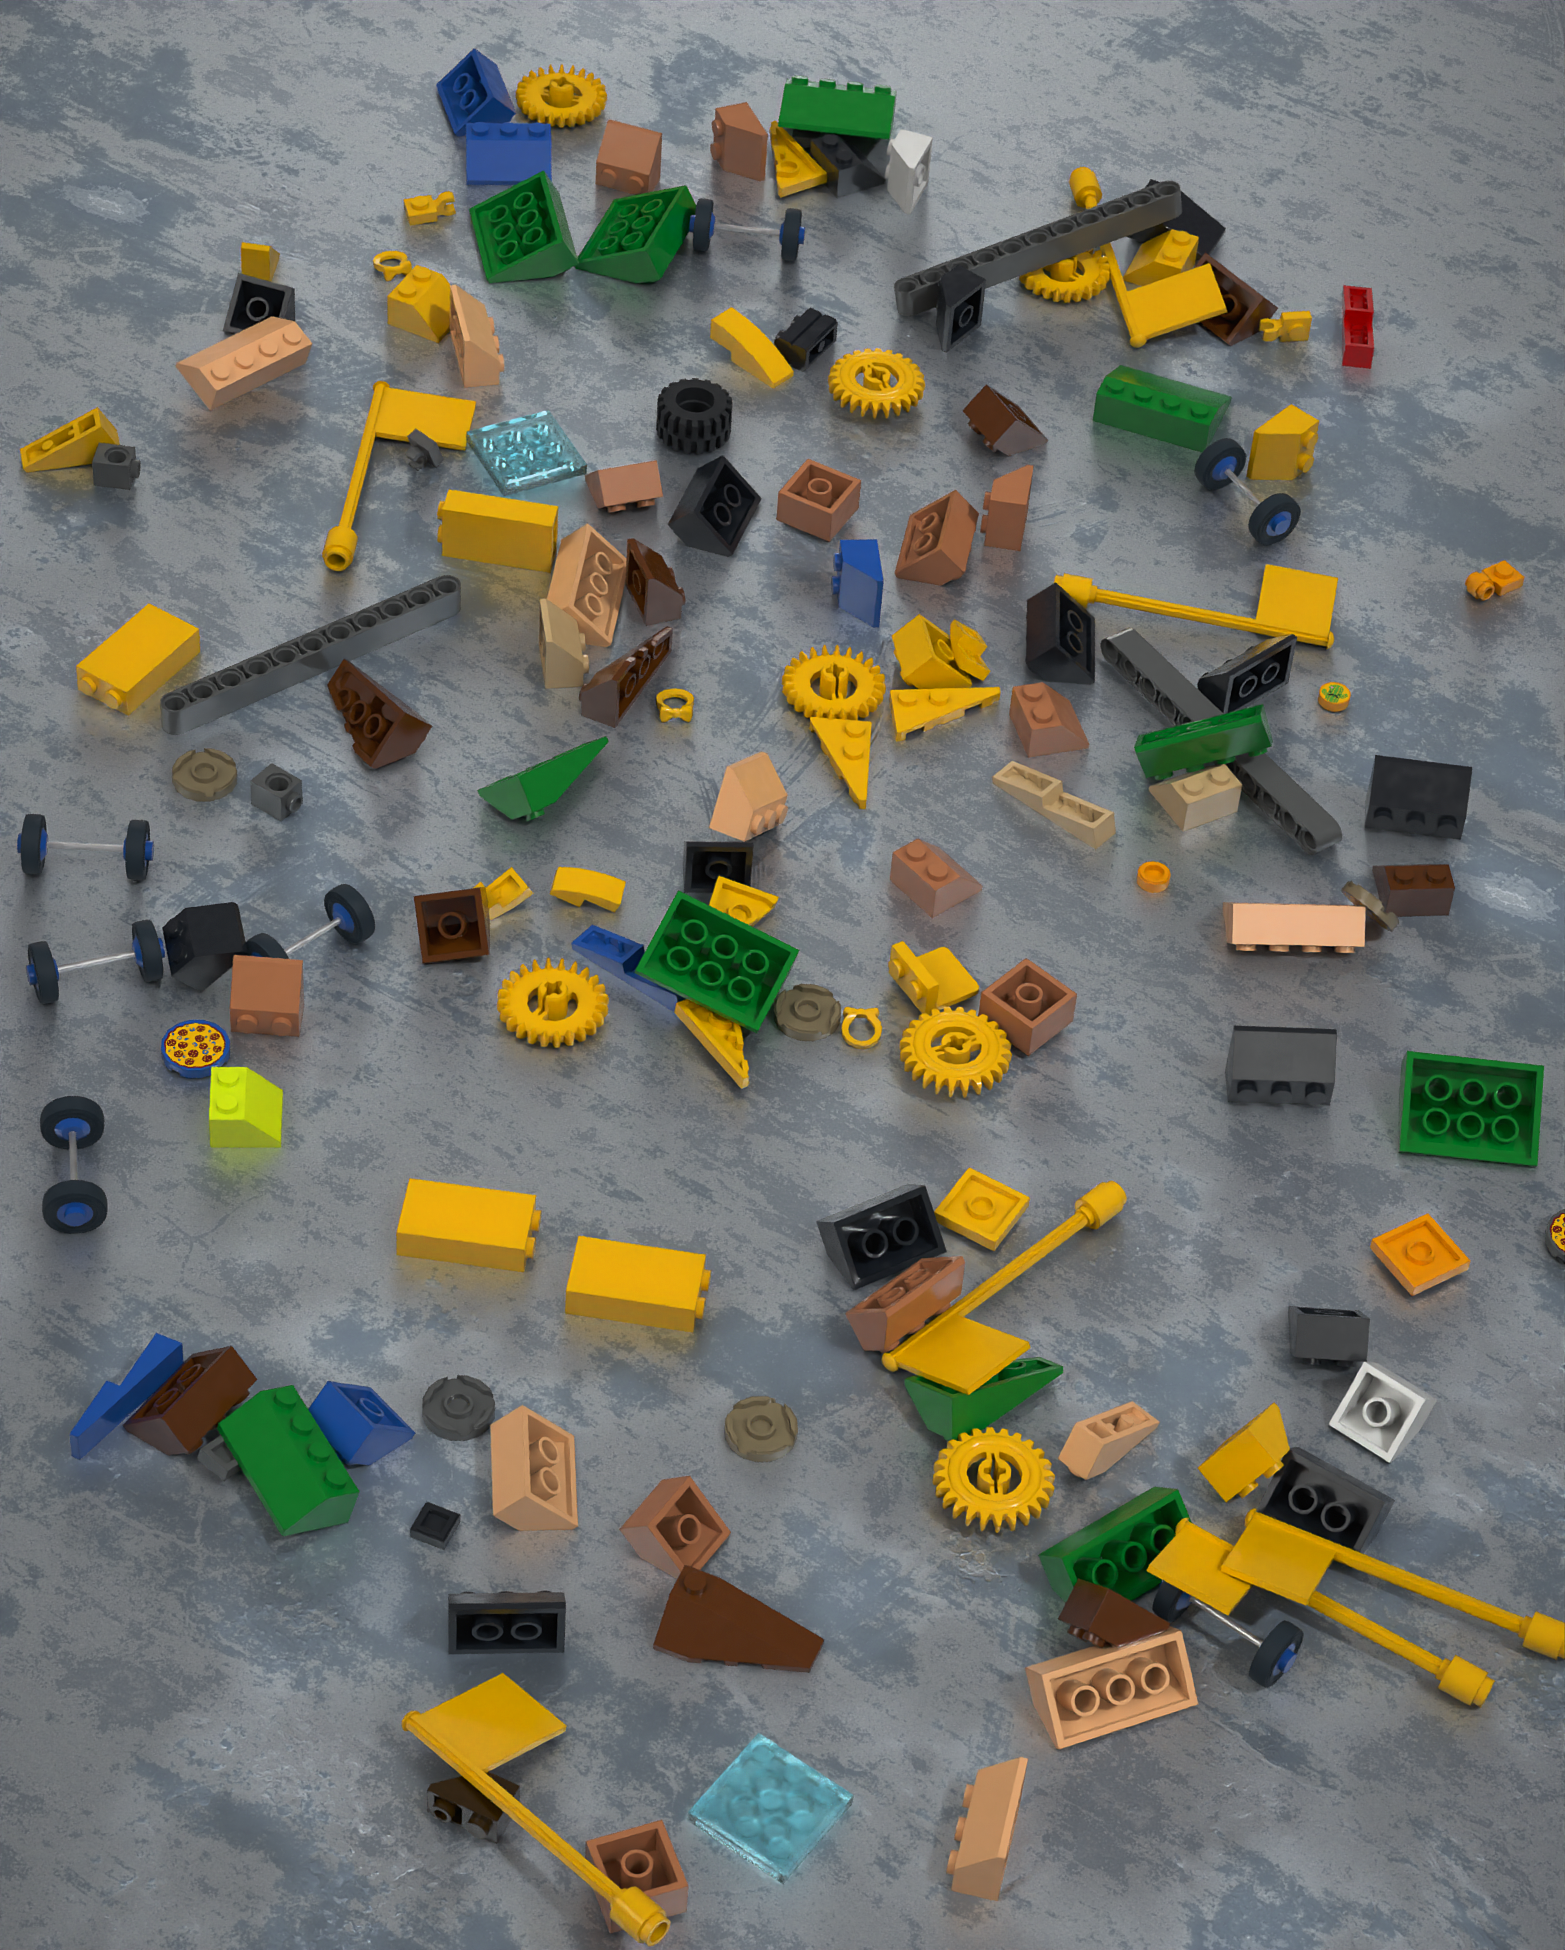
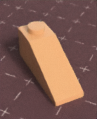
(1105, 1439)

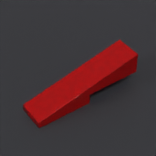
(1357, 327)

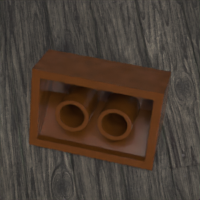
(1243, 305)
(192, 1401)

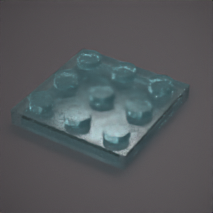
(526, 453)
(770, 1808)

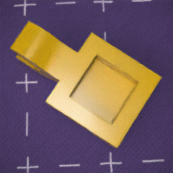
(425, 209)
(1289, 328)

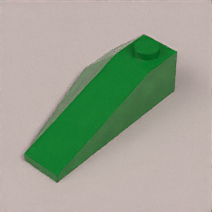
(542, 783)
(953, 1412)

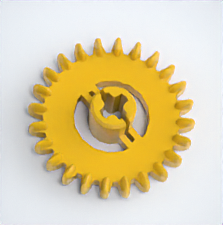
(559, 92)
(1064, 280)
(876, 387)
(834, 674)
(554, 991)
(950, 1061)
(983, 1502)

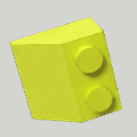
(244, 1109)

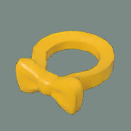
(388, 271)
(667, 713)
(871, 1015)

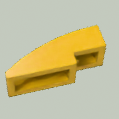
(750, 348)

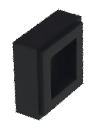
(435, 1525)

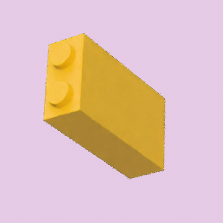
(498, 530)
(138, 659)
(467, 1225)
(637, 1284)

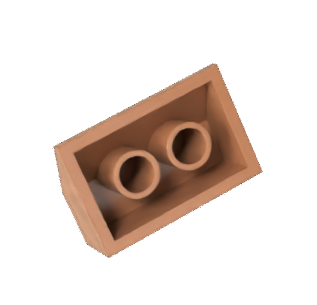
(938, 541)
(907, 1302)

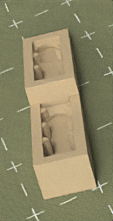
(1046, 796)

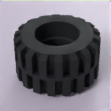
(694, 416)

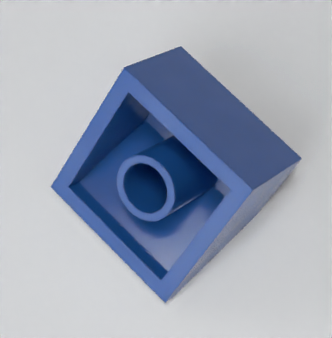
(859, 579)
(358, 1423)

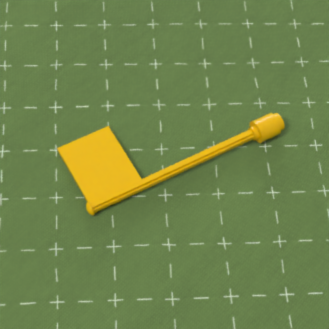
(1161, 304)
(394, 416)
(1288, 604)
(969, 1353)
(1295, 1561)
(1195, 1563)
(495, 1726)

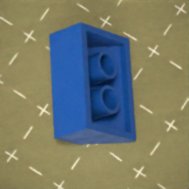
(475, 93)
(506, 152)

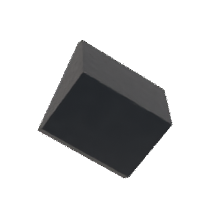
(257, 301)

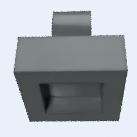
(423, 451)

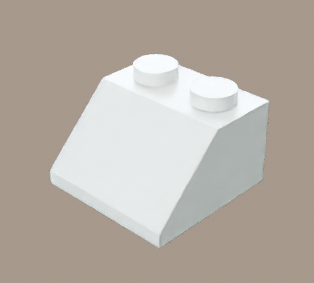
(908, 168)
(1382, 1411)

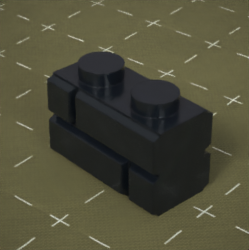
(806, 338)

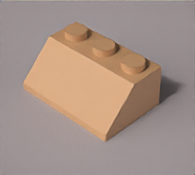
(474, 340)
(749, 799)
(533, 1473)
(987, 1829)

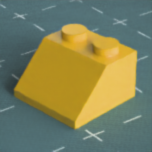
(1163, 257)
(421, 304)
(1283, 446)
(927, 656)
(1247, 1455)

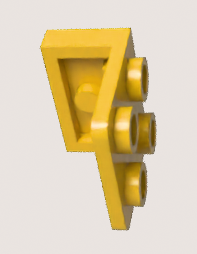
(932, 978)

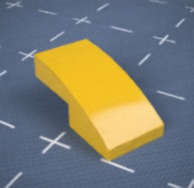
(967, 649)
(580, 884)
(505, 893)

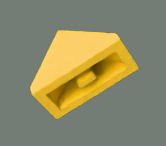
(259, 260)

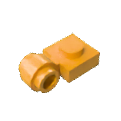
(1497, 578)

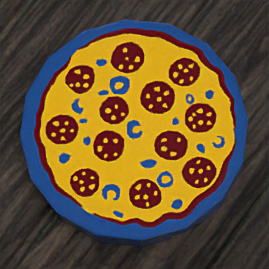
(195, 1048)

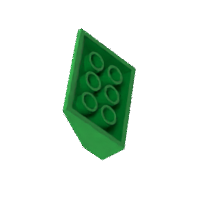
(837, 107)
(524, 232)
(639, 235)
(1160, 408)
(717, 962)
(1470, 1108)

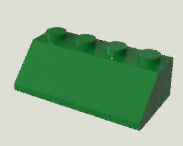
(1204, 741)
(289, 1462)
(1117, 1546)

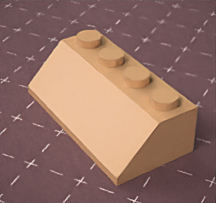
(245, 360)
(589, 583)
(1294, 925)
(1111, 1687)

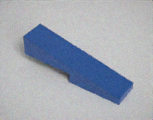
(621, 958)
(117, 1402)

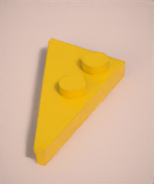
(793, 165)
(931, 707)
(849, 751)
(741, 901)
(719, 1036)

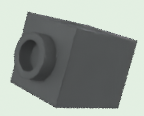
(115, 466)
(276, 792)

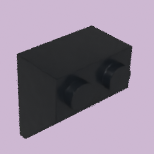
(845, 166)
(959, 306)
(708, 860)
(203, 943)
(1328, 1335)

